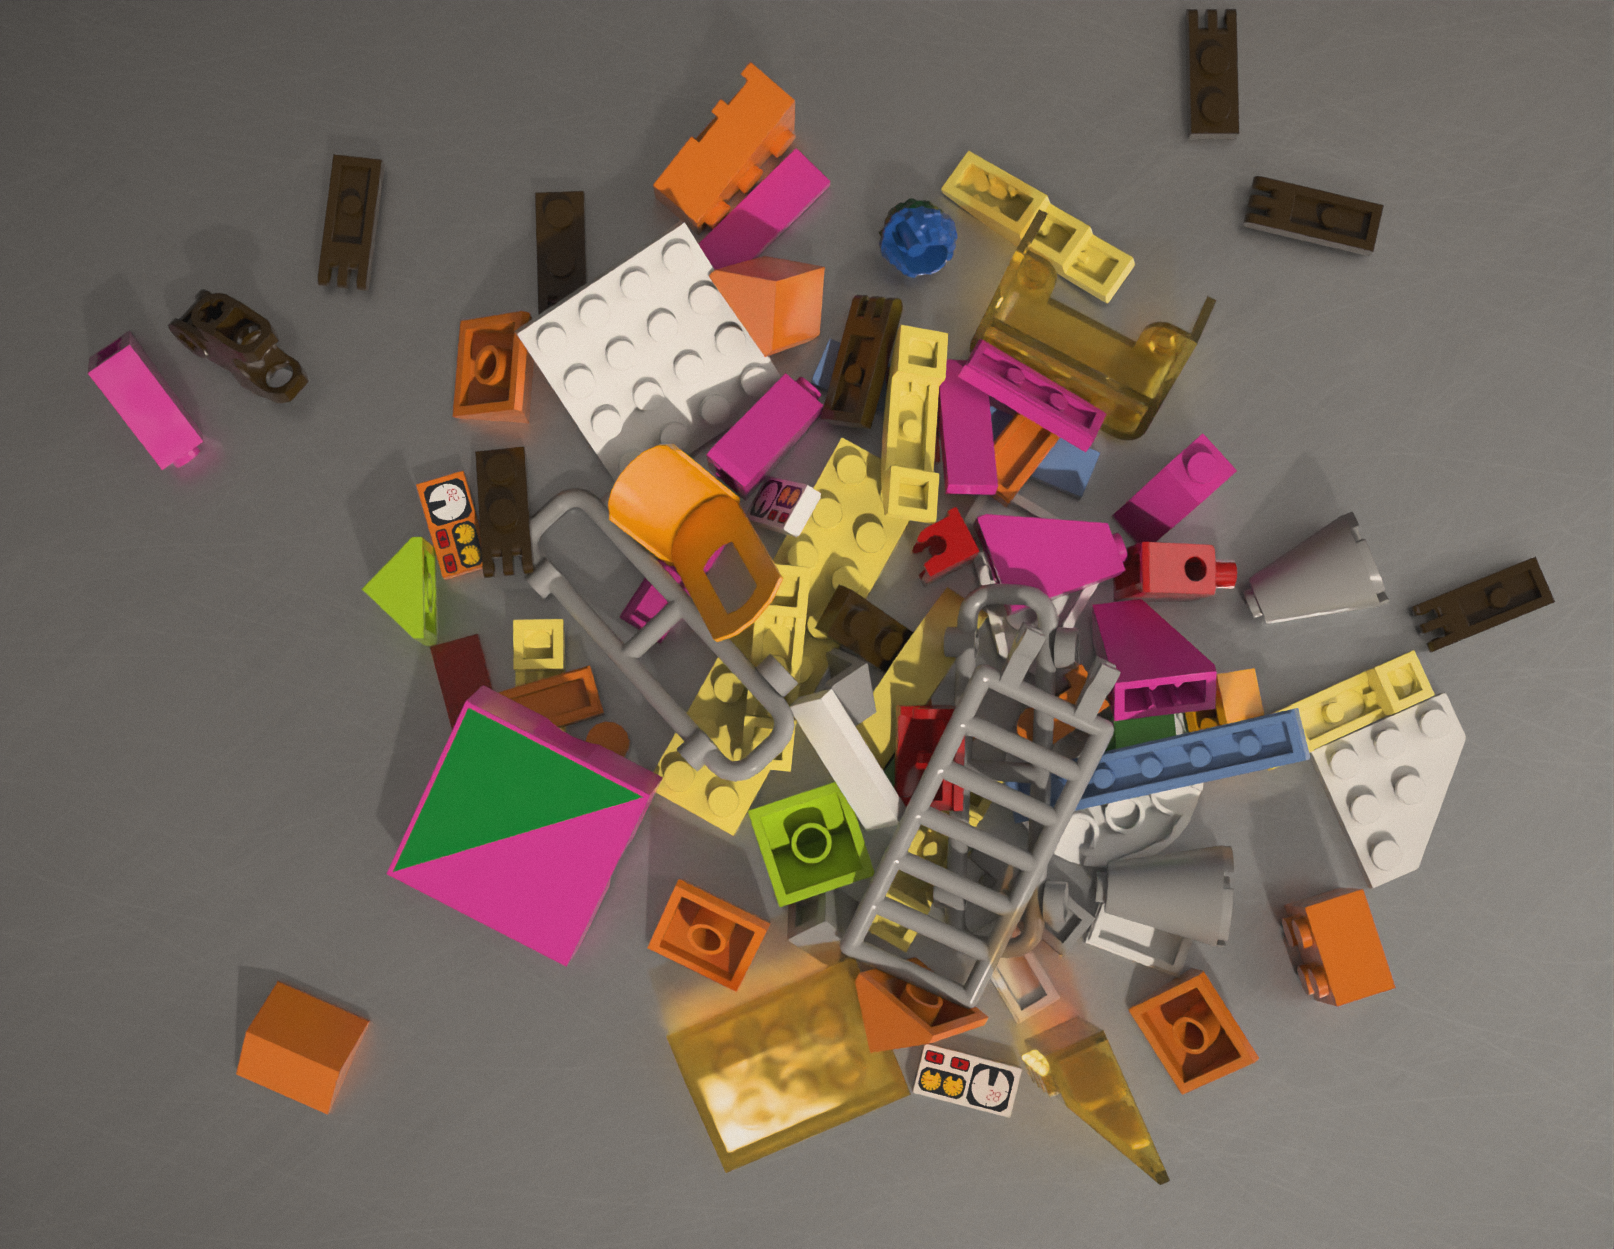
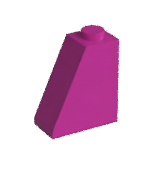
(145, 401)
(765, 435)
(1174, 491)
(1049, 553)
(1156, 663)

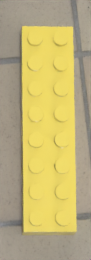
(843, 544)

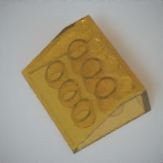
(784, 1065)
(1083, 1073)

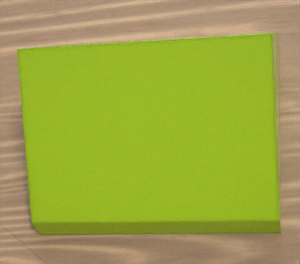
(409, 590)
(811, 843)

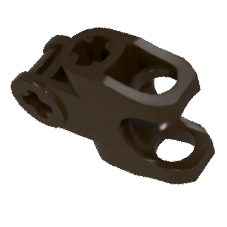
(240, 342)

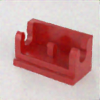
(950, 540)
(916, 739)

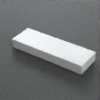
(848, 759)

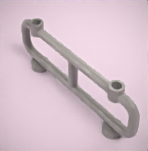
(1059, 650)
(767, 681)

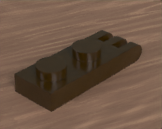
(1212, 76)
(1314, 216)
(351, 220)
(560, 245)
(862, 361)
(504, 510)
(1485, 603)
(863, 629)

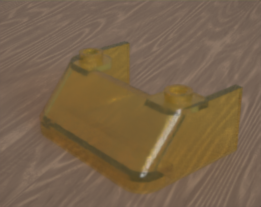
(1080, 354)

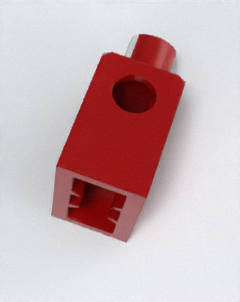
(1173, 573)

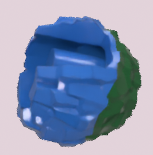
(918, 238)

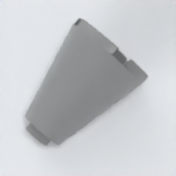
(1319, 577)
(1173, 892)

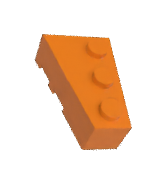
(728, 152)

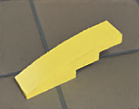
(1066, 242)

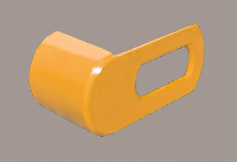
(685, 518)

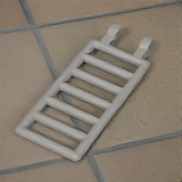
(1055, 819)

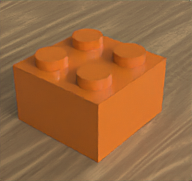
(1337, 946)

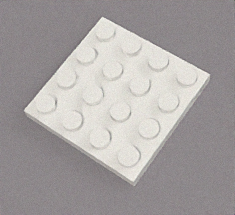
(649, 353)

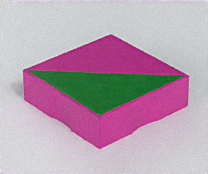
(523, 825)

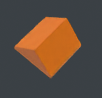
(774, 300)
(493, 370)
(708, 934)
(906, 1015)
(1192, 1031)
(301, 1046)

